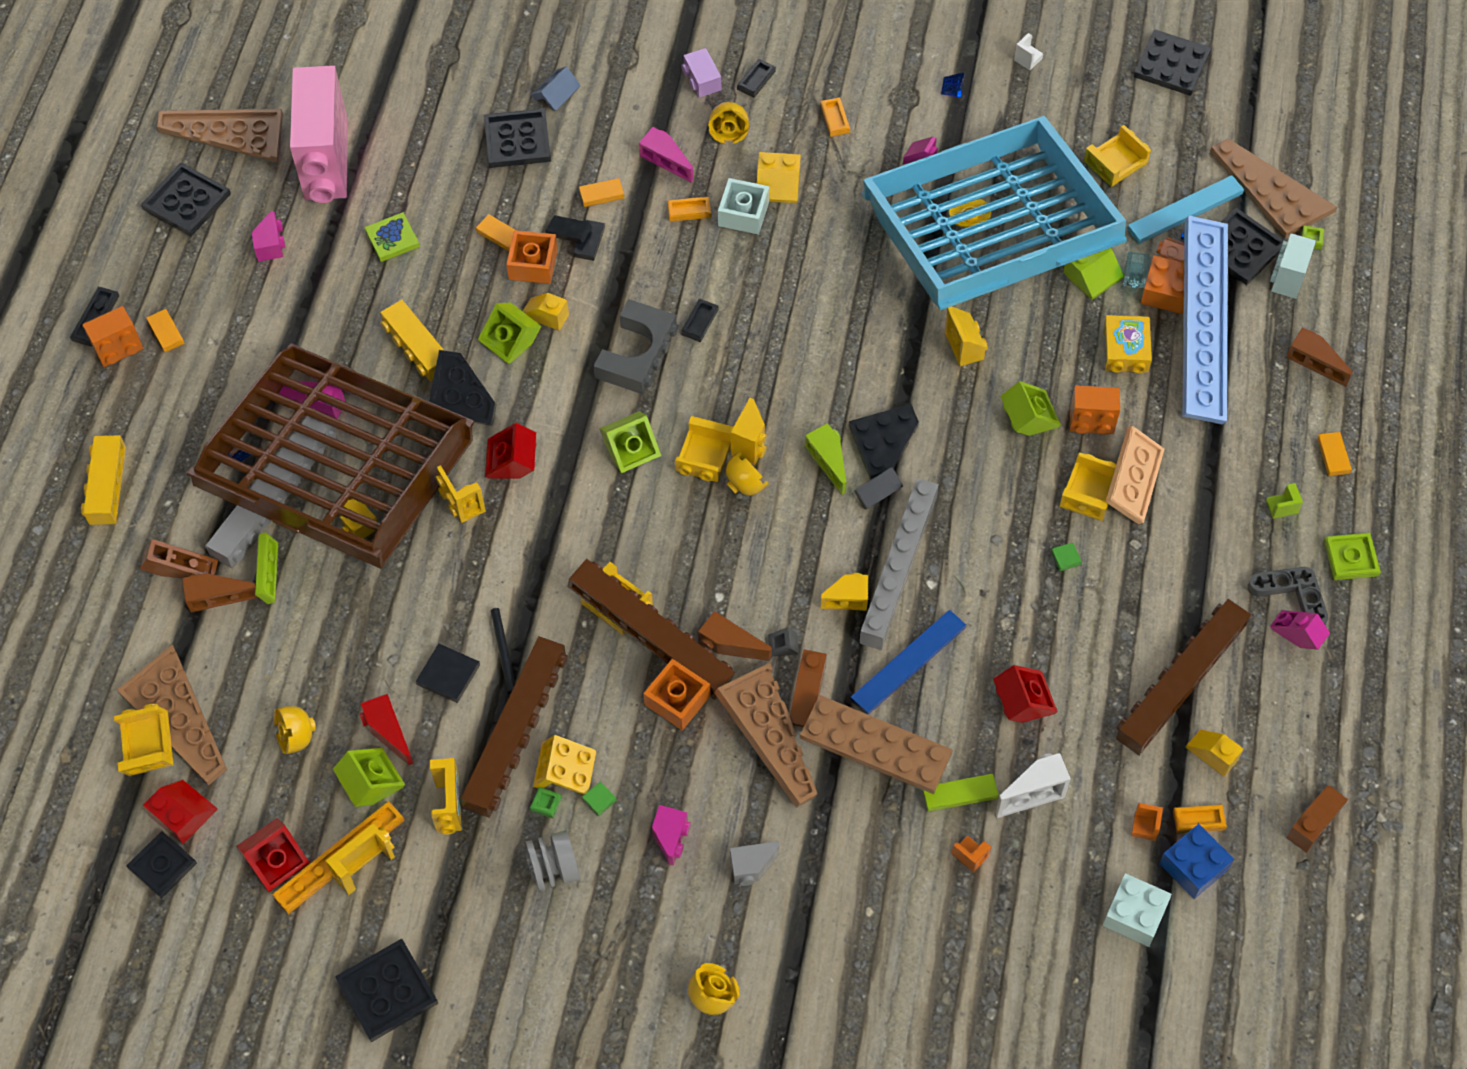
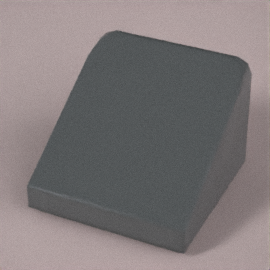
(783, 642)

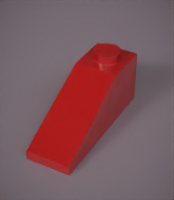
(384, 725)

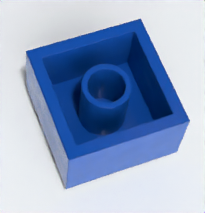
(1196, 861)

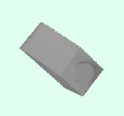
(752, 861)

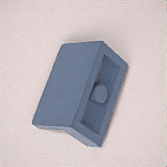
(557, 88)

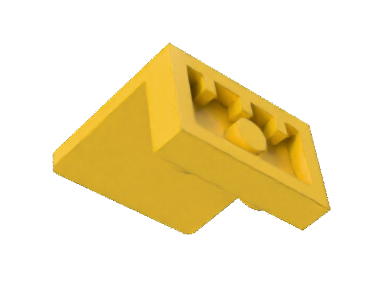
(464, 503)
(564, 765)

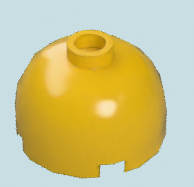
(728, 122)
(744, 476)
(294, 728)
(712, 989)

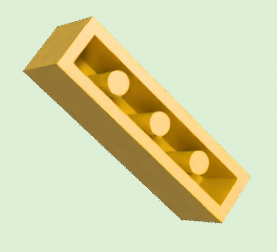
(412, 337)
(104, 480)

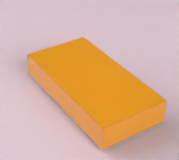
(835, 117)
(601, 192)
(689, 209)
(496, 231)
(165, 330)
(1334, 454)
(1209, 817)

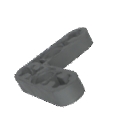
(1300, 587)

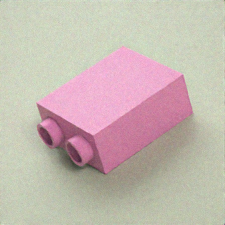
(319, 133)

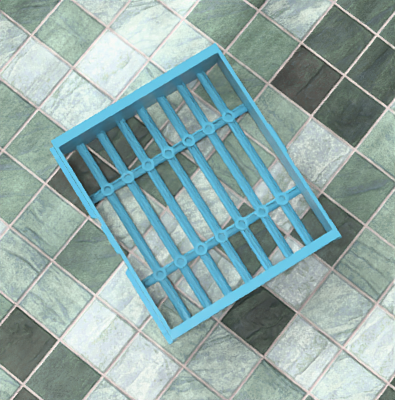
(1060, 160)

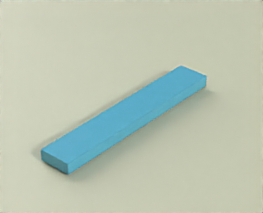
(1189, 206)

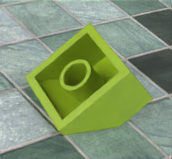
(1095, 272)
(508, 331)
(1029, 409)
(630, 441)
(368, 776)

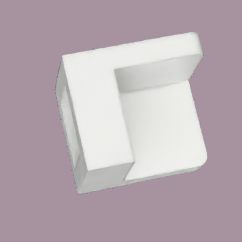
(1026, 54)

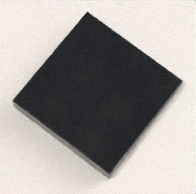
(448, 673)
(161, 864)

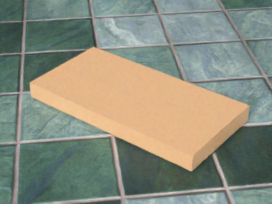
(1135, 475)

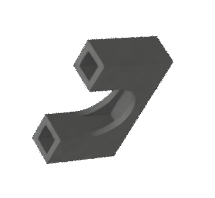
(638, 371)

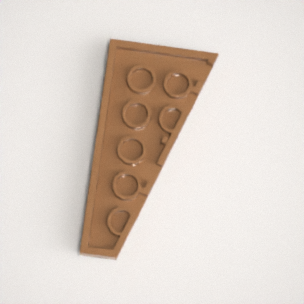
(239, 130)
(1274, 193)
(167, 685)
(766, 724)

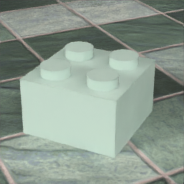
(743, 206)
(1292, 265)
(1137, 910)

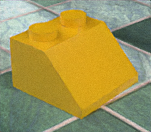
(781, 174)
(964, 336)
(749, 434)

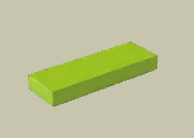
(266, 568)
(962, 792)

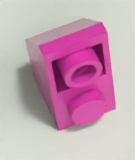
(920, 150)
(267, 238)
(1301, 628)
(668, 831)

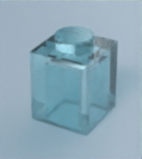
(1136, 269)

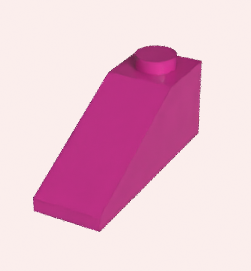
(663, 151)
(317, 405)

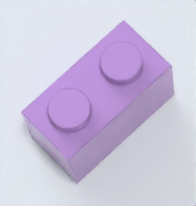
(701, 72)

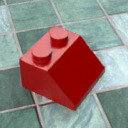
(511, 453)
(1024, 694)
(179, 809)
(273, 854)

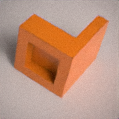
(1146, 821)
(971, 853)

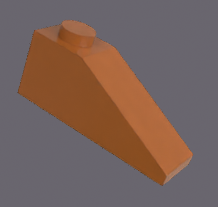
(1317, 355)
(175, 562)
(212, 591)
(730, 639)
(807, 686)
(1316, 818)

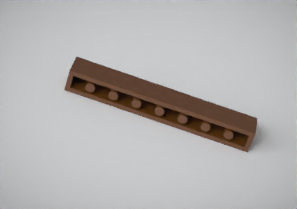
(647, 625)
(1183, 676)
(513, 727)

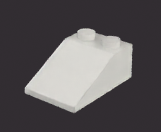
(1040, 784)

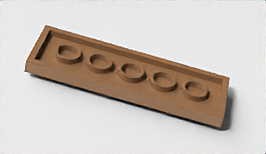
(876, 744)

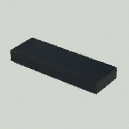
(100, 304)

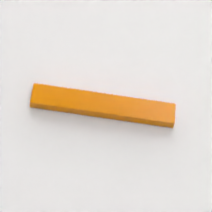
(318, 873)

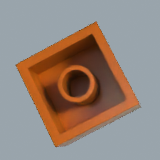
(532, 257)
(1165, 285)
(113, 336)
(1094, 409)
(677, 694)

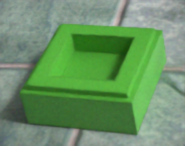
(1066, 556)
(599, 798)
(546, 802)

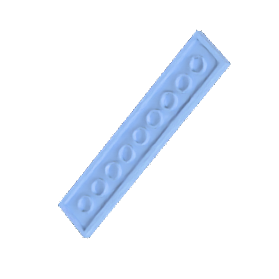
(1205, 320)

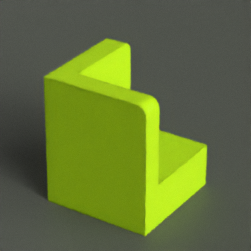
(1286, 503)

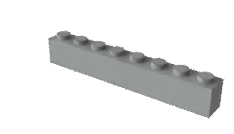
(244, 526)
(898, 564)

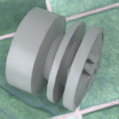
(552, 860)

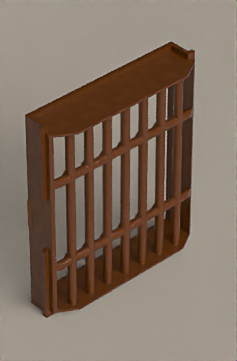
(410, 407)

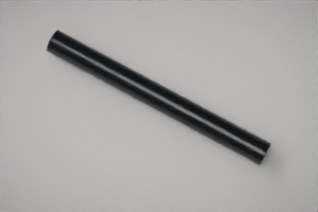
(503, 649)

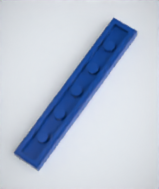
(908, 662)

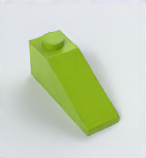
(826, 450)

